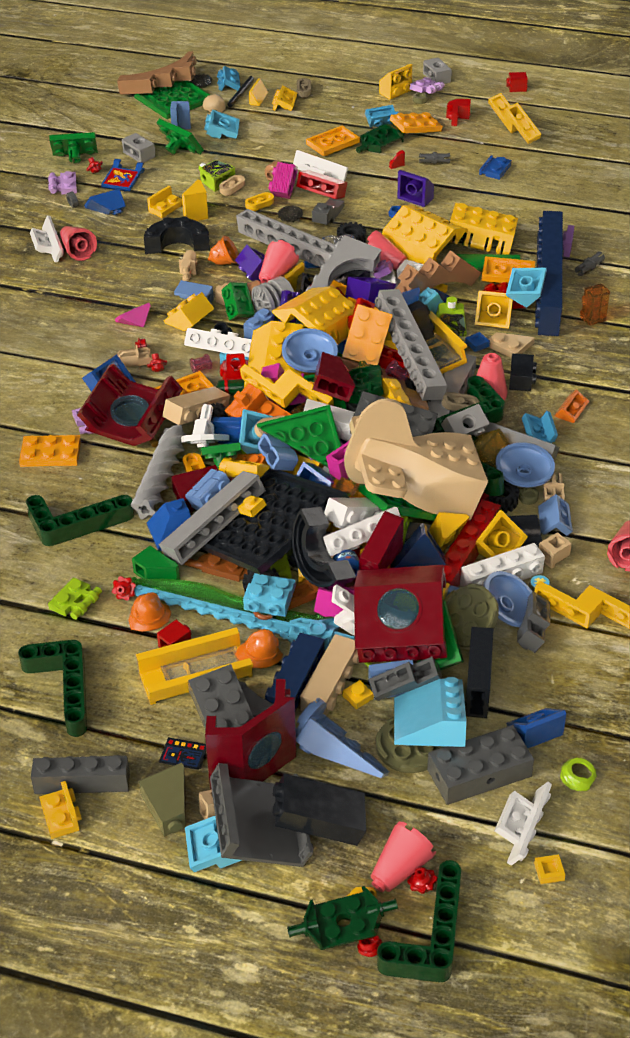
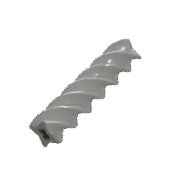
(158, 471)

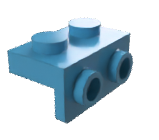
(228, 77)
(380, 115)
(540, 428)

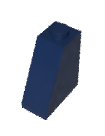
(419, 550)

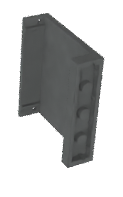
(247, 823)

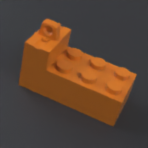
(254, 400)

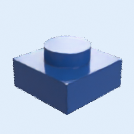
(477, 342)

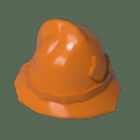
(223, 252)
(148, 613)
(261, 648)

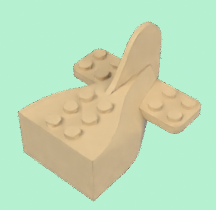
(427, 470)

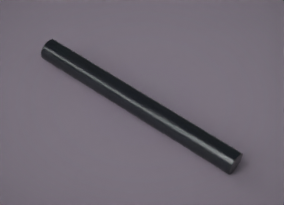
(242, 89)

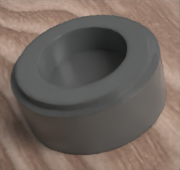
(72, 199)

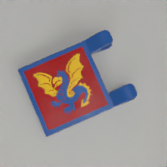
(121, 177)

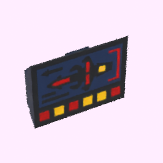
(186, 752)

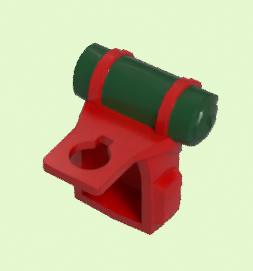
(231, 374)

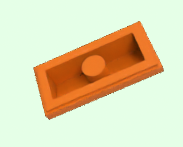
(572, 407)

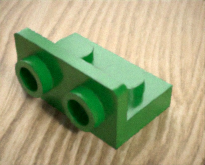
(237, 300)

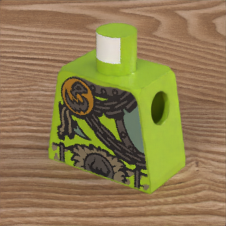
(215, 173)
(453, 316)

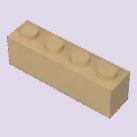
(188, 406)
(331, 673)

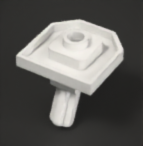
(204, 430)

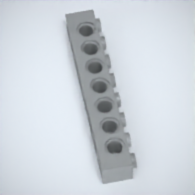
(267, 230)
(412, 345)

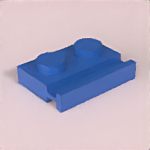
(495, 167)
(229, 426)

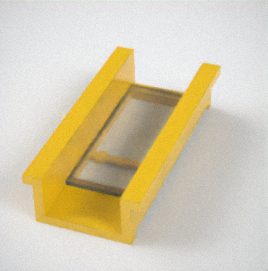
(446, 346)
(169, 668)

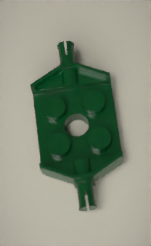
(379, 137)
(366, 379)
(323, 919)

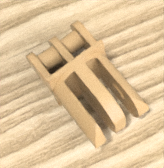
(188, 265)
(135, 357)
(553, 488)

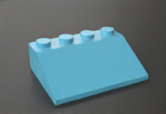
(431, 715)

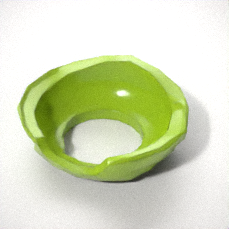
(574, 782)

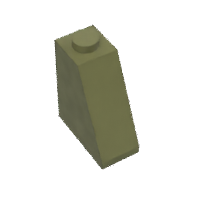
(166, 798)

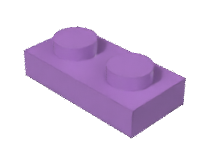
(567, 240)
(383, 269)

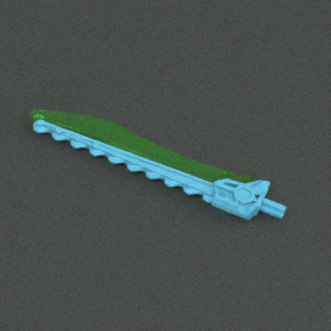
(224, 605)

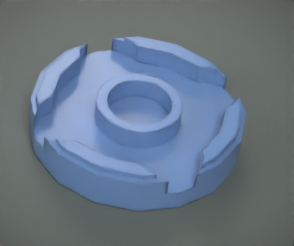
(312, 710)

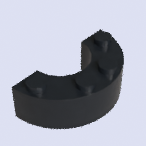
(175, 231)
(312, 553)

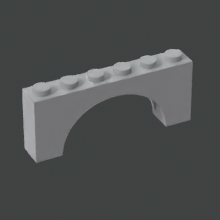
(347, 256)

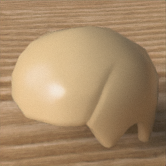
(214, 102)

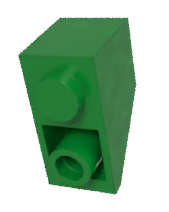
(155, 565)

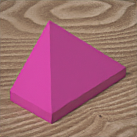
(135, 317)

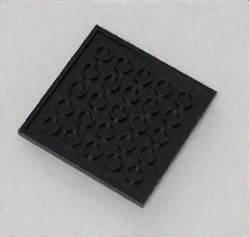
(267, 536)

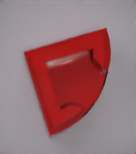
(398, 160)

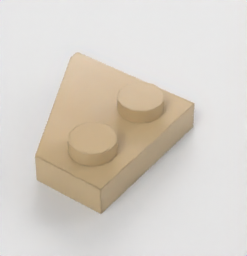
(510, 343)

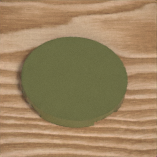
(472, 607)
(401, 757)

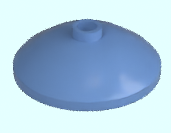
(304, 348)
(525, 464)
(510, 595)

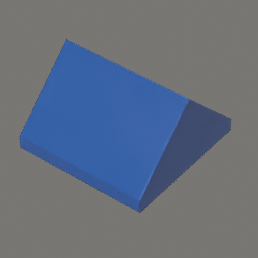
(540, 726)

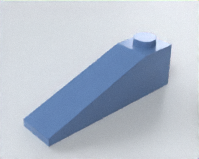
(328, 740)

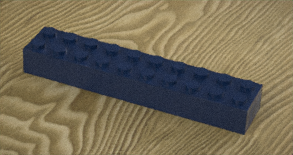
(550, 256)

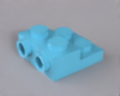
(220, 123)
(269, 594)
(204, 846)

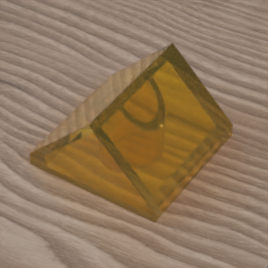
(489, 445)

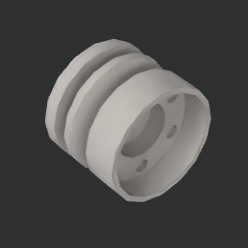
(269, 293)

